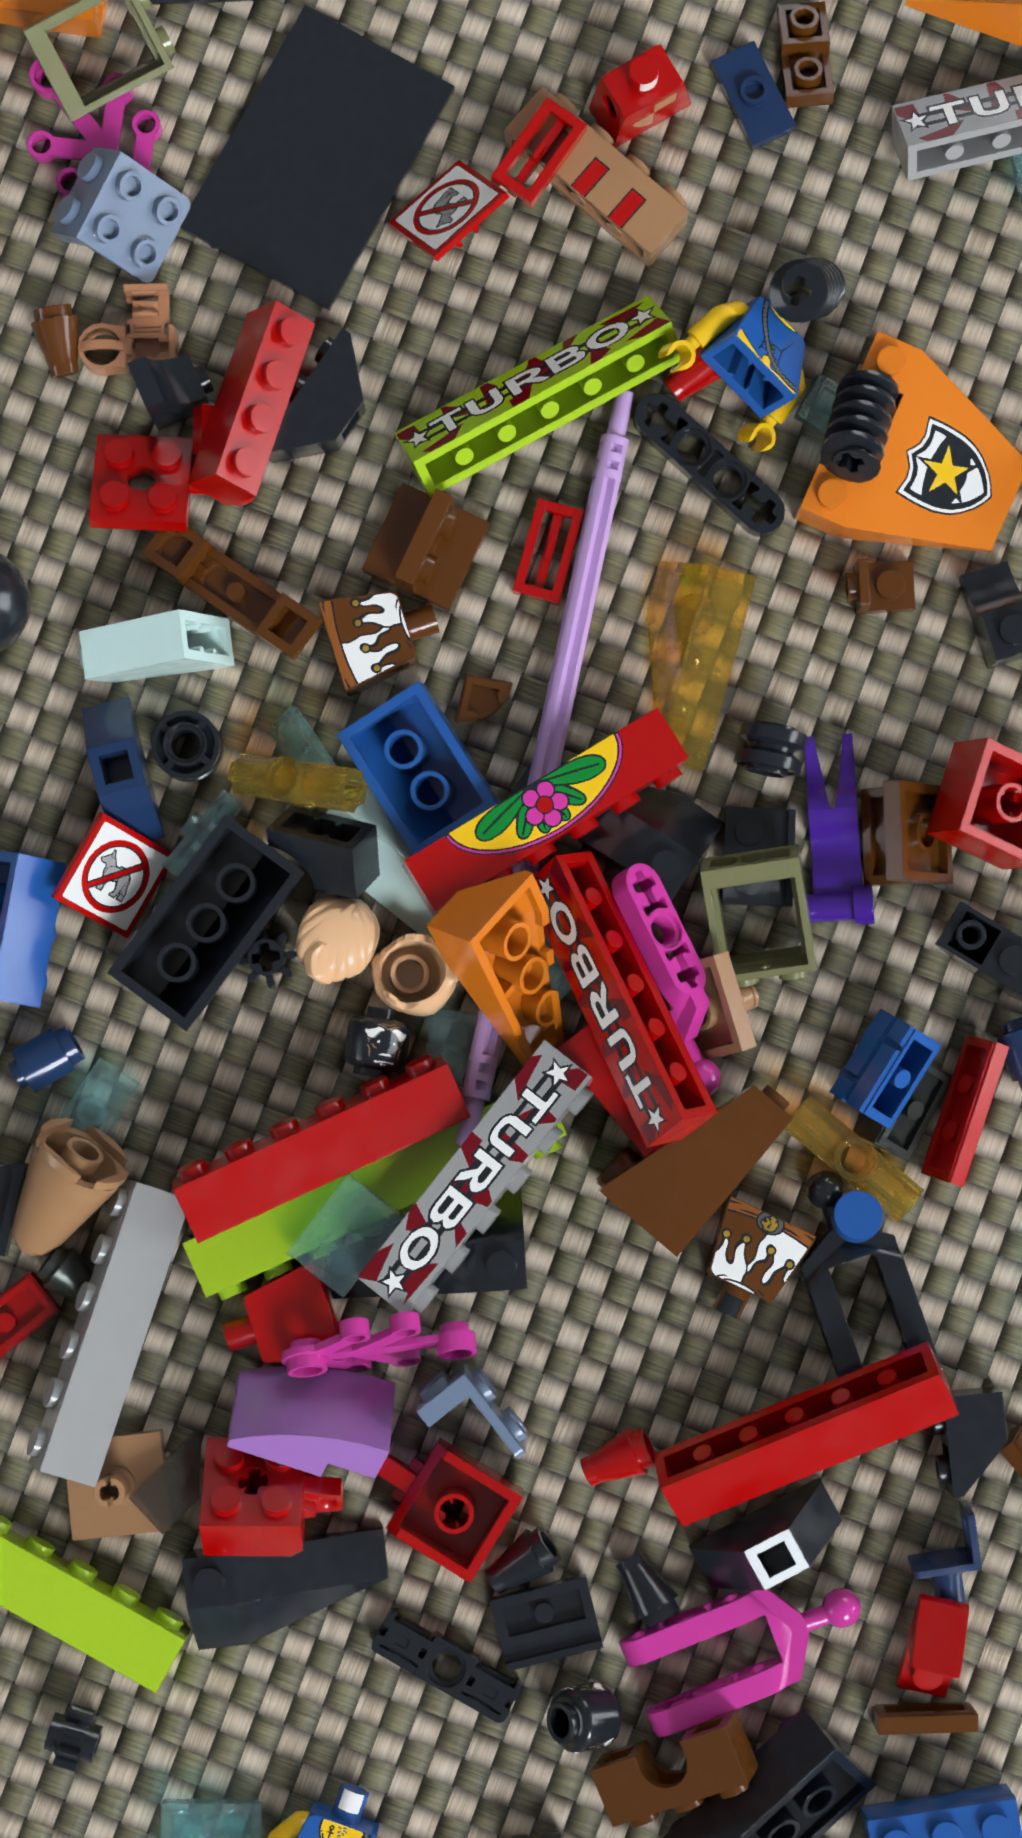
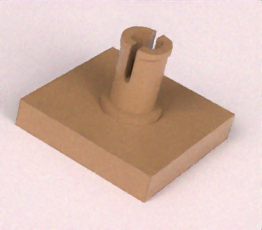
(726, 1022)
(107, 1507)

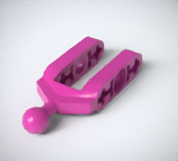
(685, 998)
(748, 1685)

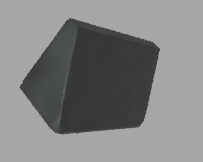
(913, 1119)

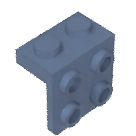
(121, 213)
(445, 1392)

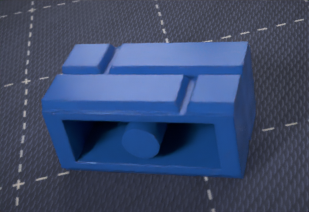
(885, 1068)

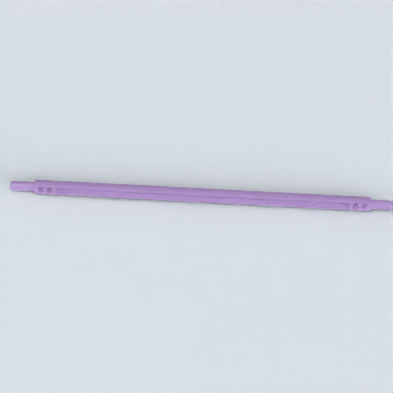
(560, 696)

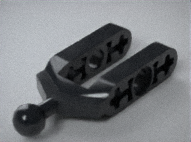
(823, 1192)

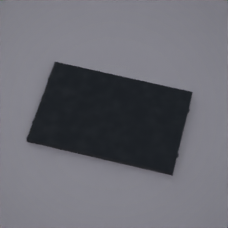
(317, 157)

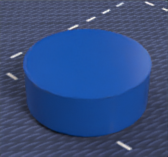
(857, 1216)

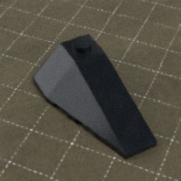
(657, 831)
(494, 1257)
(253, 1596)

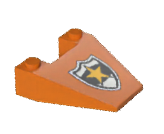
(942, 469)

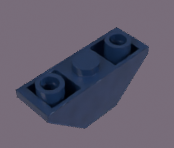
(121, 767)

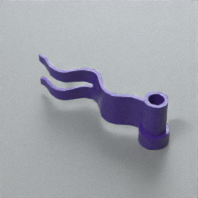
(836, 844)

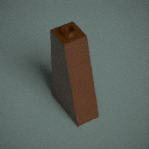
(688, 1179)

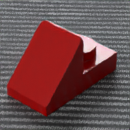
(934, 1646)

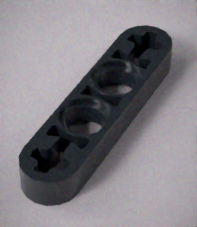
(703, 471)

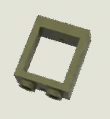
(74, 105)
(751, 868)

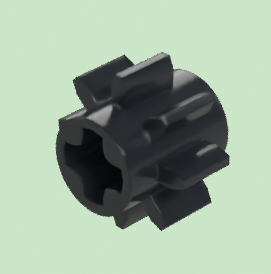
(278, 966)
(73, 1737)

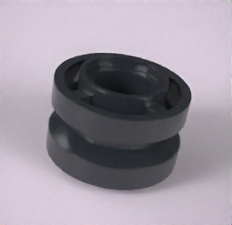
(168, 734)
(770, 749)

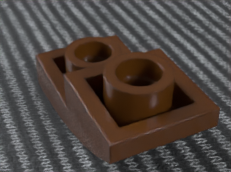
(805, 54)

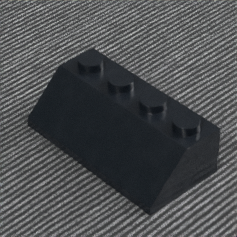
(206, 922)
(796, 1792)

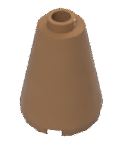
(65, 1184)

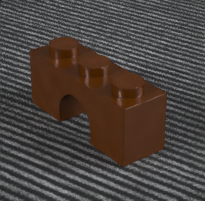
(639, 1787)

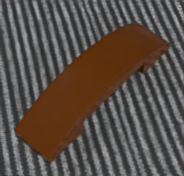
(233, 590)

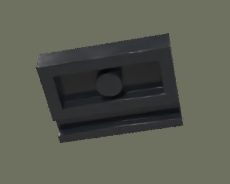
(753, 830)
(546, 1622)

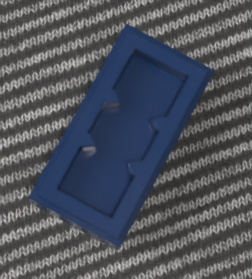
(753, 95)

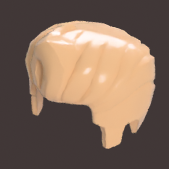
(337, 938)
(412, 975)

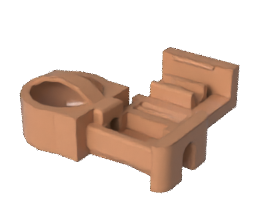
(145, 336)

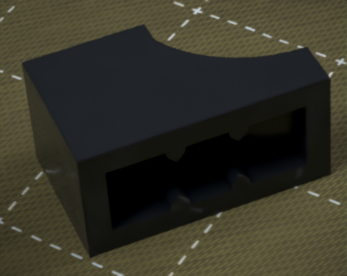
(170, 387)
(995, 612)
(331, 848)

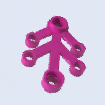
(107, 137)
(356, 1348)

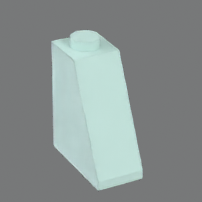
(156, 646)

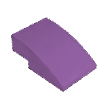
(313, 1420)

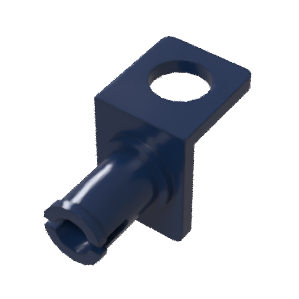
(949, 1564)

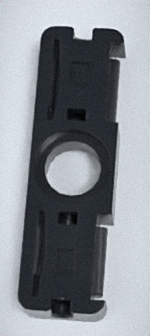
(475, 1684)

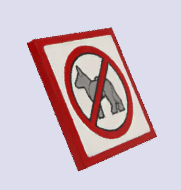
(448, 210)
(112, 875)

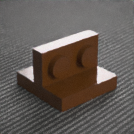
(426, 546)
(896, 836)

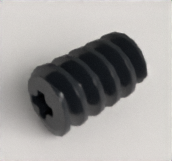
(794, 303)
(859, 425)

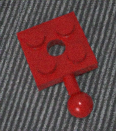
(161, 506)

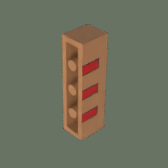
(607, 184)

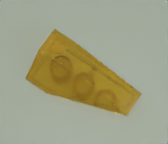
(693, 640)

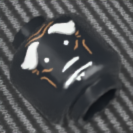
(377, 1043)
(584, 1717)

